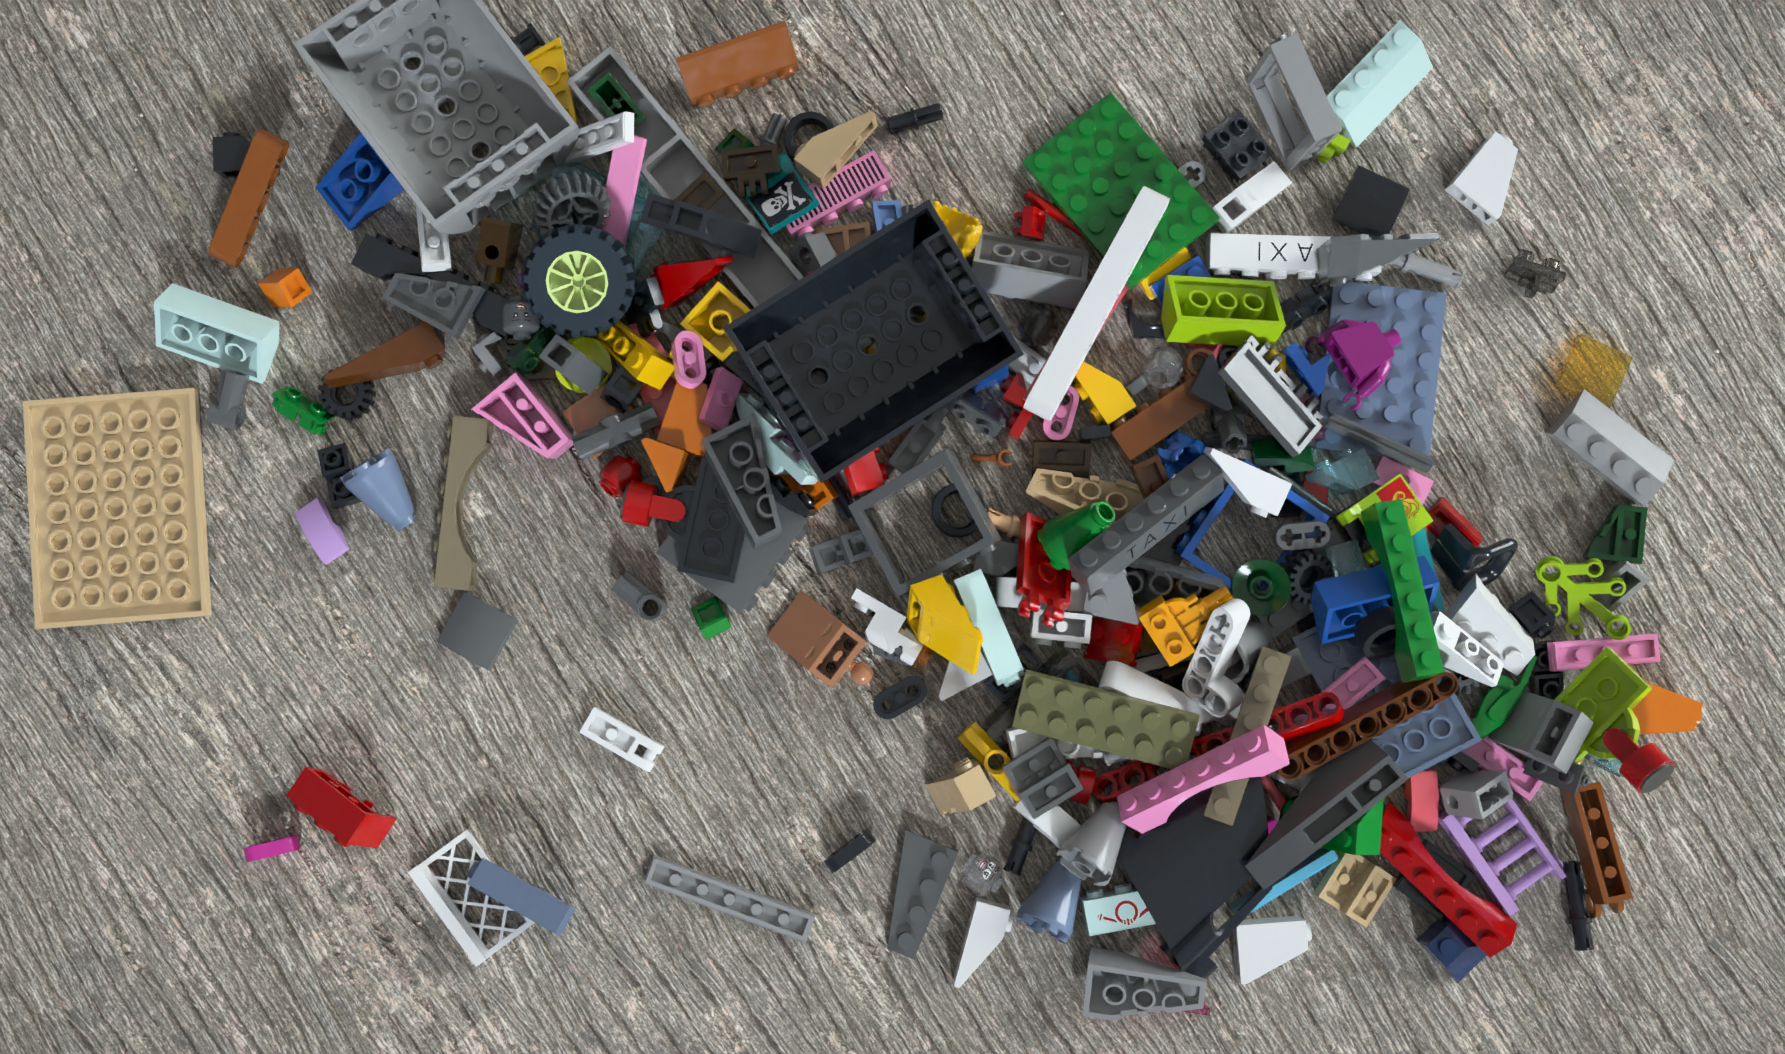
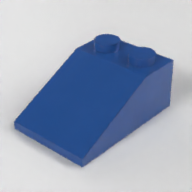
(358, 184)

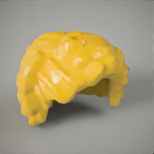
(962, 227)

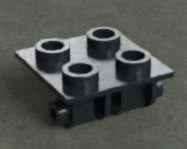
(1237, 146)

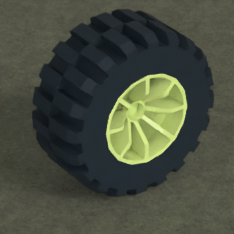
(578, 280)

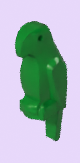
(1499, 701)

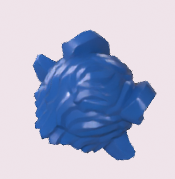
(1179, 452)

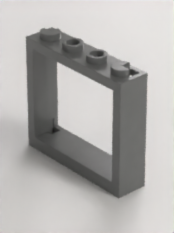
(943, 459)

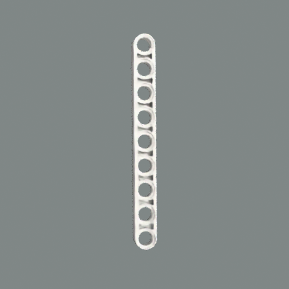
(1096, 303)

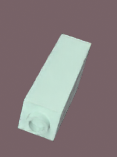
(984, 614)

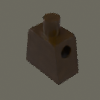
(500, 236)

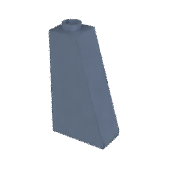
(520, 896)

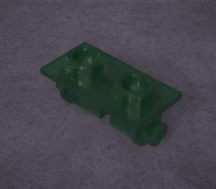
(526, 357)

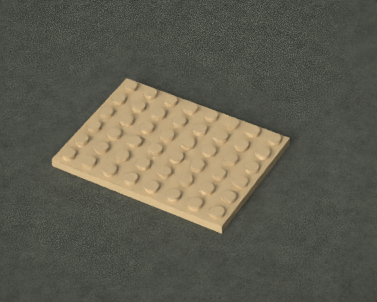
(116, 508)

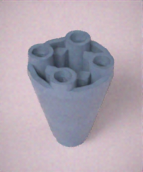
(382, 489)
(1052, 904)

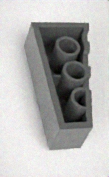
(743, 475)
(1156, 578)

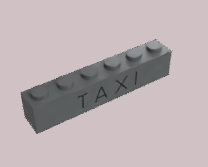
(1146, 524)

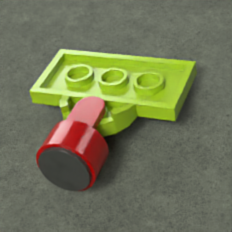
(1606, 695)

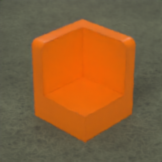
(285, 287)

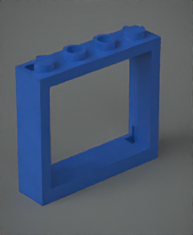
(1205, 517)

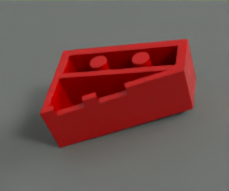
(338, 809)

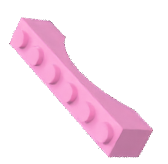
(1243, 757)

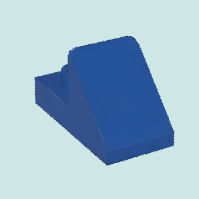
(1311, 375)

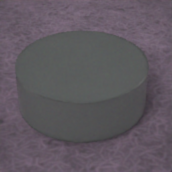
(1136, 384)

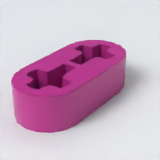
(272, 848)

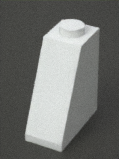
(1486, 178)
(1266, 944)

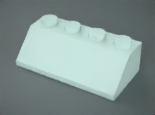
(1379, 82)
(215, 332)

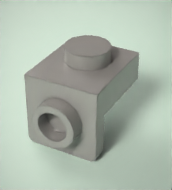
(488, 361)

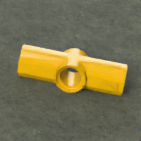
(982, 747)

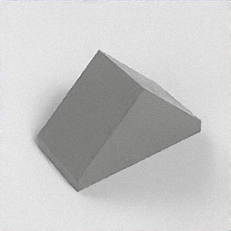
(1630, 574)

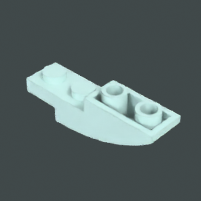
(777, 450)

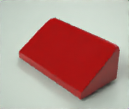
(1443, 514)

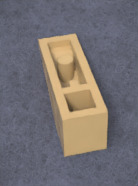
(831, 150)

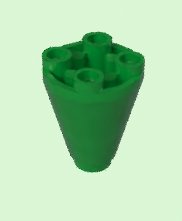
(1073, 530)

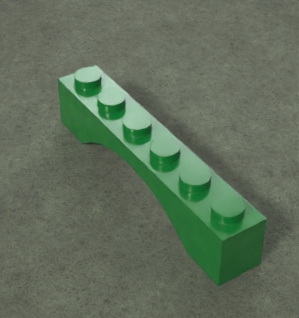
(1416, 640)

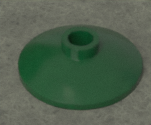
(1261, 601)

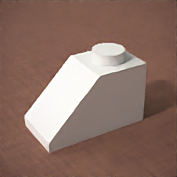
(958, 679)

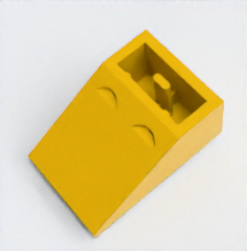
(944, 623)

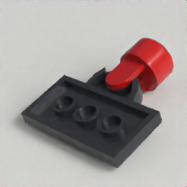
(697, 517)

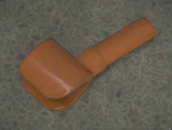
(992, 458)

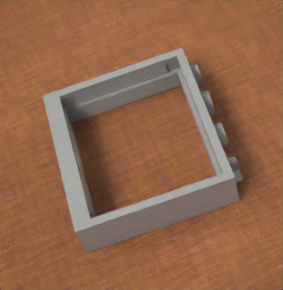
(1308, 94)

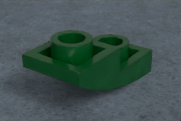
(1271, 453)

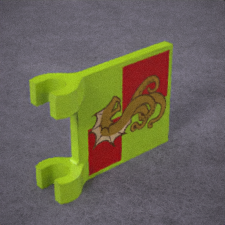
(1394, 489)

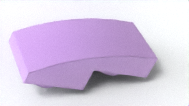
(321, 532)

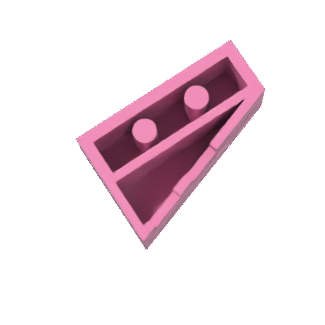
(527, 416)

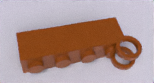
(1160, 418)
(1597, 849)

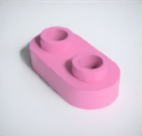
(690, 362)
(1064, 416)

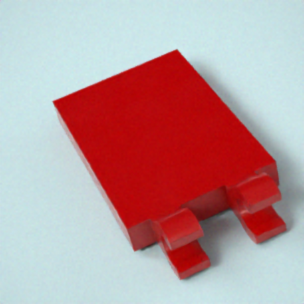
(1037, 576)

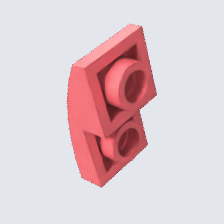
(1423, 799)

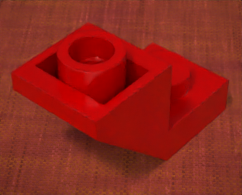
(1014, 391)

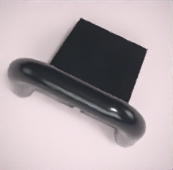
(1459, 555)

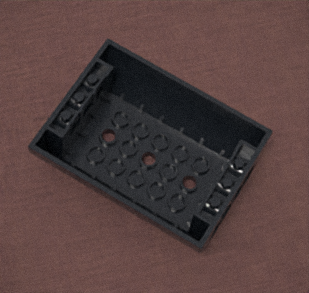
(871, 296)

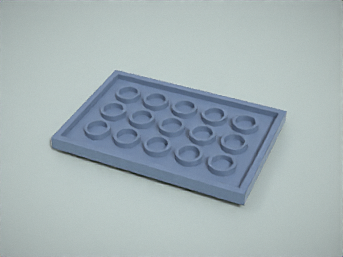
(1407, 398)
(1414, 742)

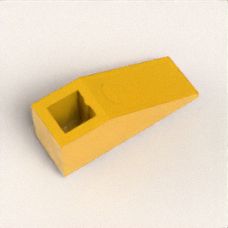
(636, 355)
(1103, 393)

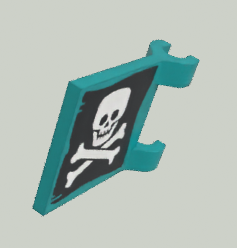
(786, 200)

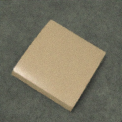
(1355, 887)

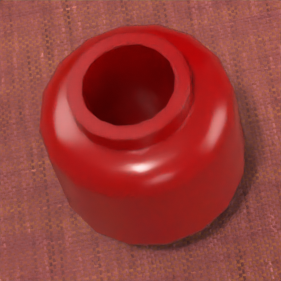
(618, 473)

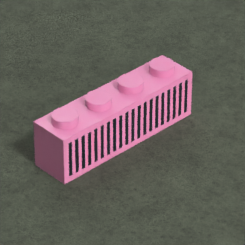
(846, 191)

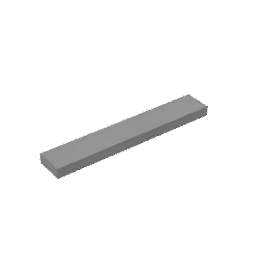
(729, 898)

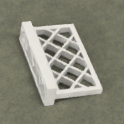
(448, 910)

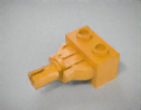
(1180, 622)

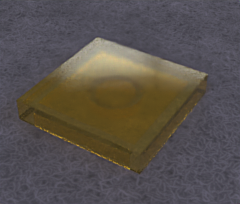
(1593, 368)

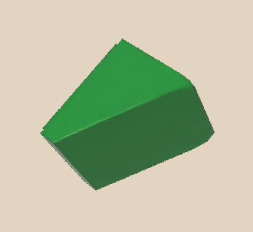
(711, 617)

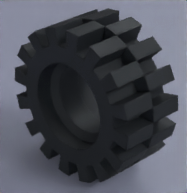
(351, 410)
(1297, 564)

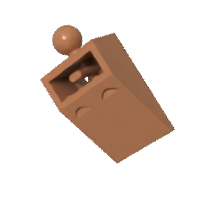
(818, 638)

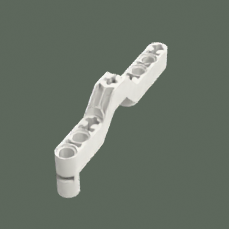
(1131, 682)

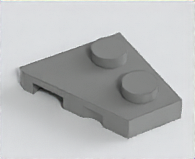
(1113, 601)

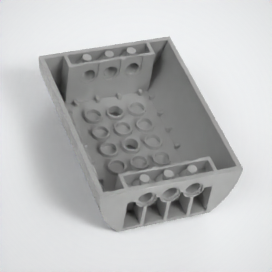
(463, 62)

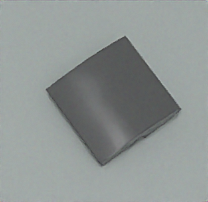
(477, 631)
(1041, 777)

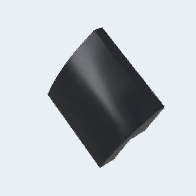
(1370, 203)

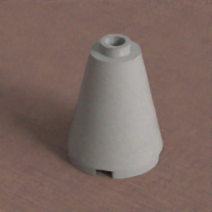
(1246, 653)
(1095, 845)

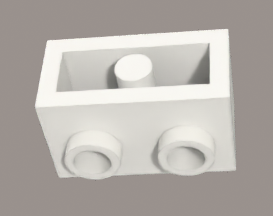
(1072, 630)

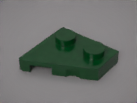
(1620, 536)

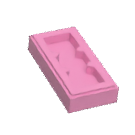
(720, 399)
(1388, 469)

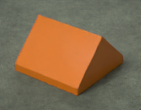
(668, 462)

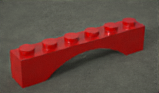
(1477, 918)

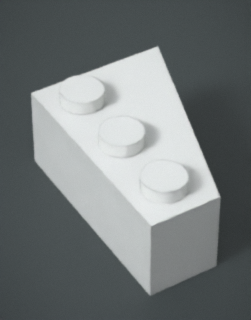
(1491, 625)

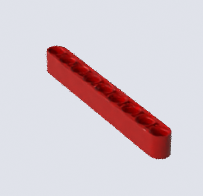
(1283, 717)

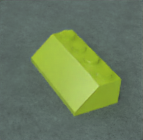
(1220, 310)

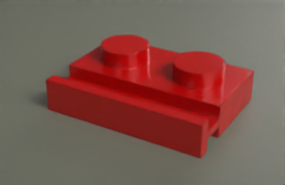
(1114, 641)

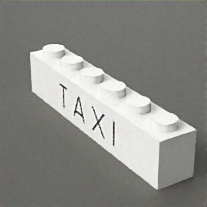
(1267, 255)

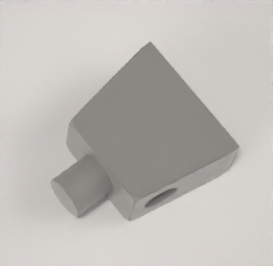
(1475, 793)

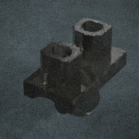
(1535, 276)

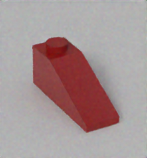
(685, 278)

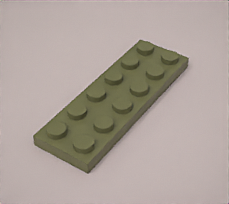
(1105, 720)

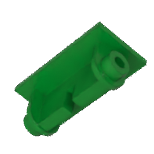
(291, 402)

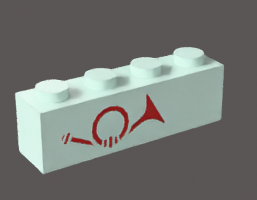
(1114, 910)

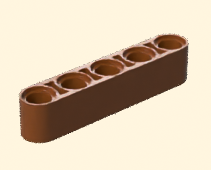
(248, 197)

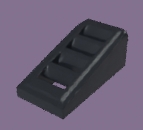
(997, 691)

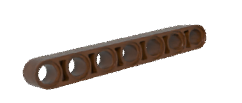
(1376, 722)

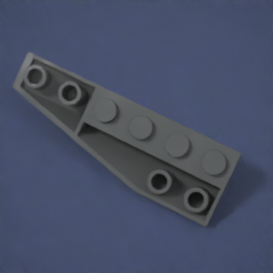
(1324, 808)

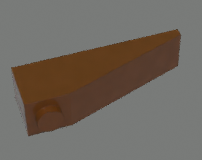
(400, 355)

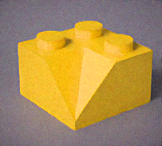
(709, 317)

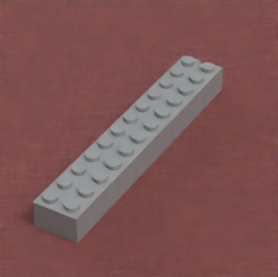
(673, 164)

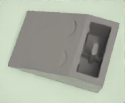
(1544, 731)

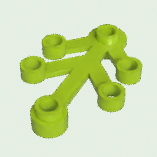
(1580, 593)

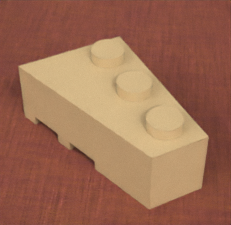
(961, 787)

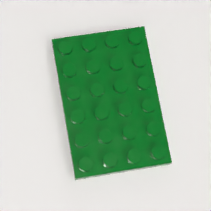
(1096, 174)

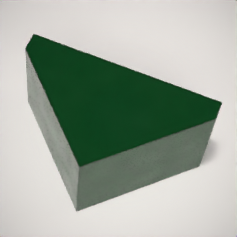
(615, 98)

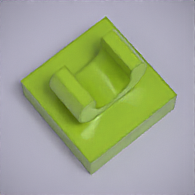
(1335, 147)

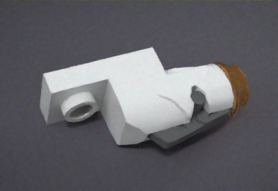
(887, 635)

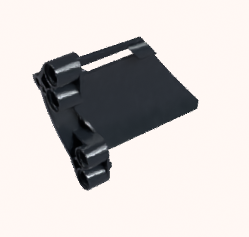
(1192, 869)

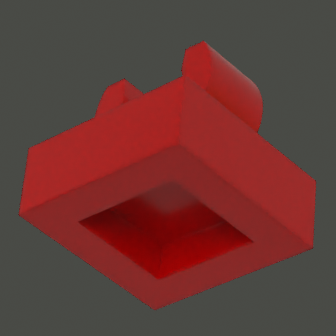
(1032, 223)

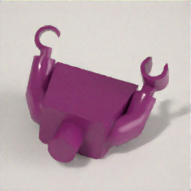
(1360, 354)

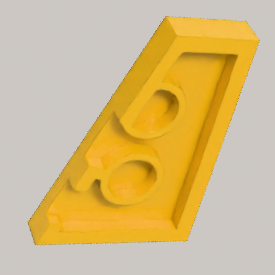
(552, 68)

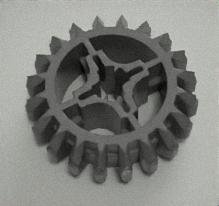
(553, 204)

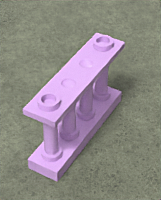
(1489, 871)

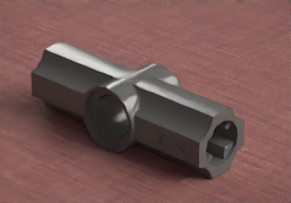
(616, 431)

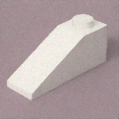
(1254, 487)
(983, 934)

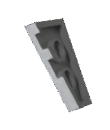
(434, 301)

